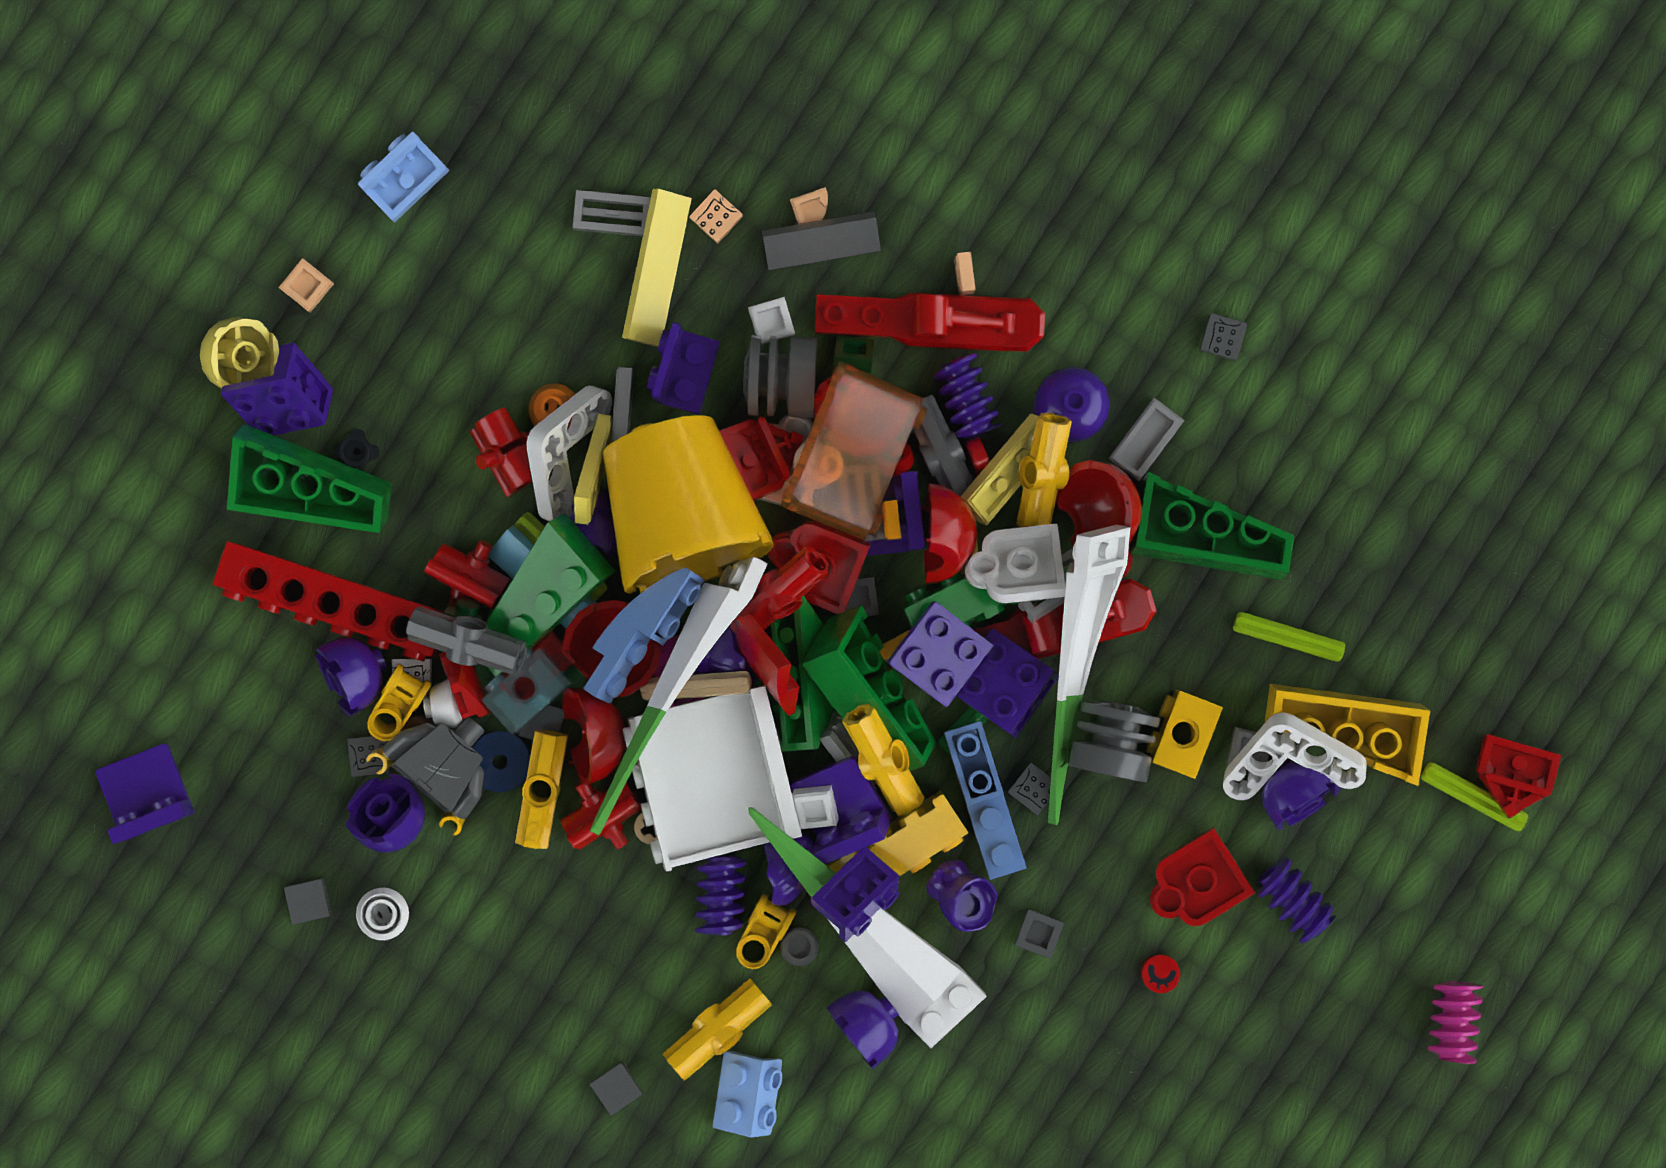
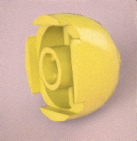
(238, 351)

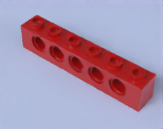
(241, 561)

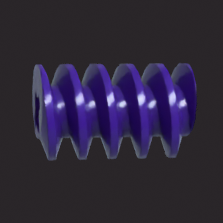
(966, 397)
(721, 895)
(1295, 899)

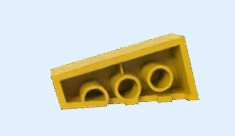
(1382, 730)
(916, 837)

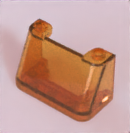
(852, 451)

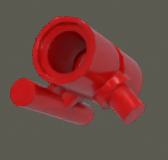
(503, 451)
(469, 574)
(579, 822)

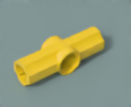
(1044, 470)
(883, 759)
(537, 812)
(717, 1029)

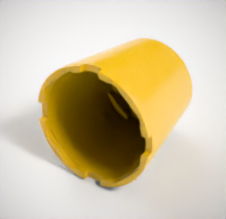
(679, 503)

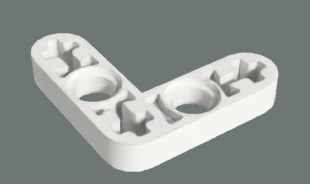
(549, 444)
(1284, 747)

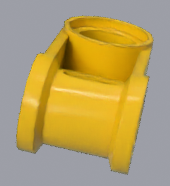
(400, 699)
(764, 930)

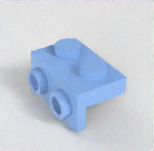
(402, 175)
(747, 1094)

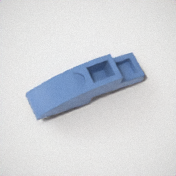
(649, 616)
(985, 800)

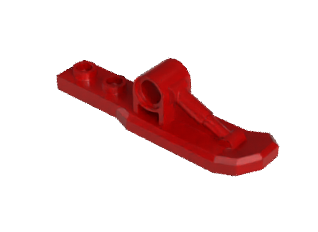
(935, 320)
(1128, 614)

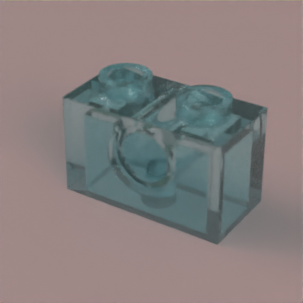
(518, 712)

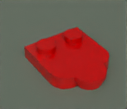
(842, 551)
(1199, 881)

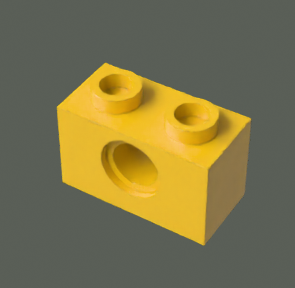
(1202, 720)

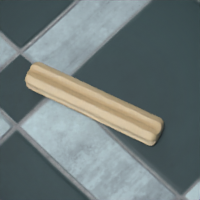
(707, 685)

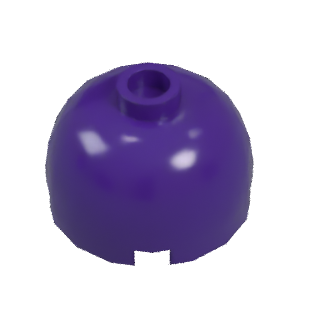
(1076, 395)
(352, 672)
(1295, 793)
(386, 814)
(867, 1024)

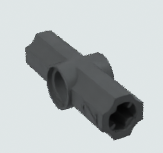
(942, 450)
(466, 640)

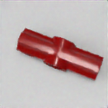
(782, 588)

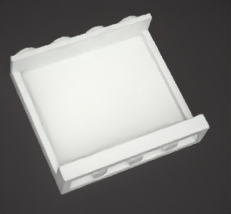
(706, 771)

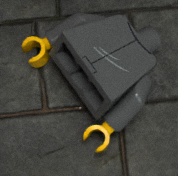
(439, 765)

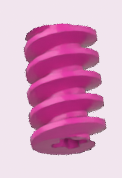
(1455, 1021)

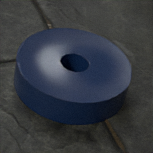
(517, 755)

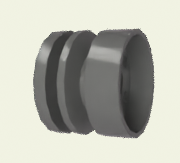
(781, 376)
(1114, 741)

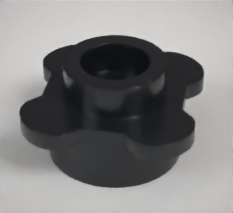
(356, 440)

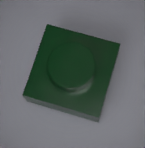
(854, 352)
(466, 607)

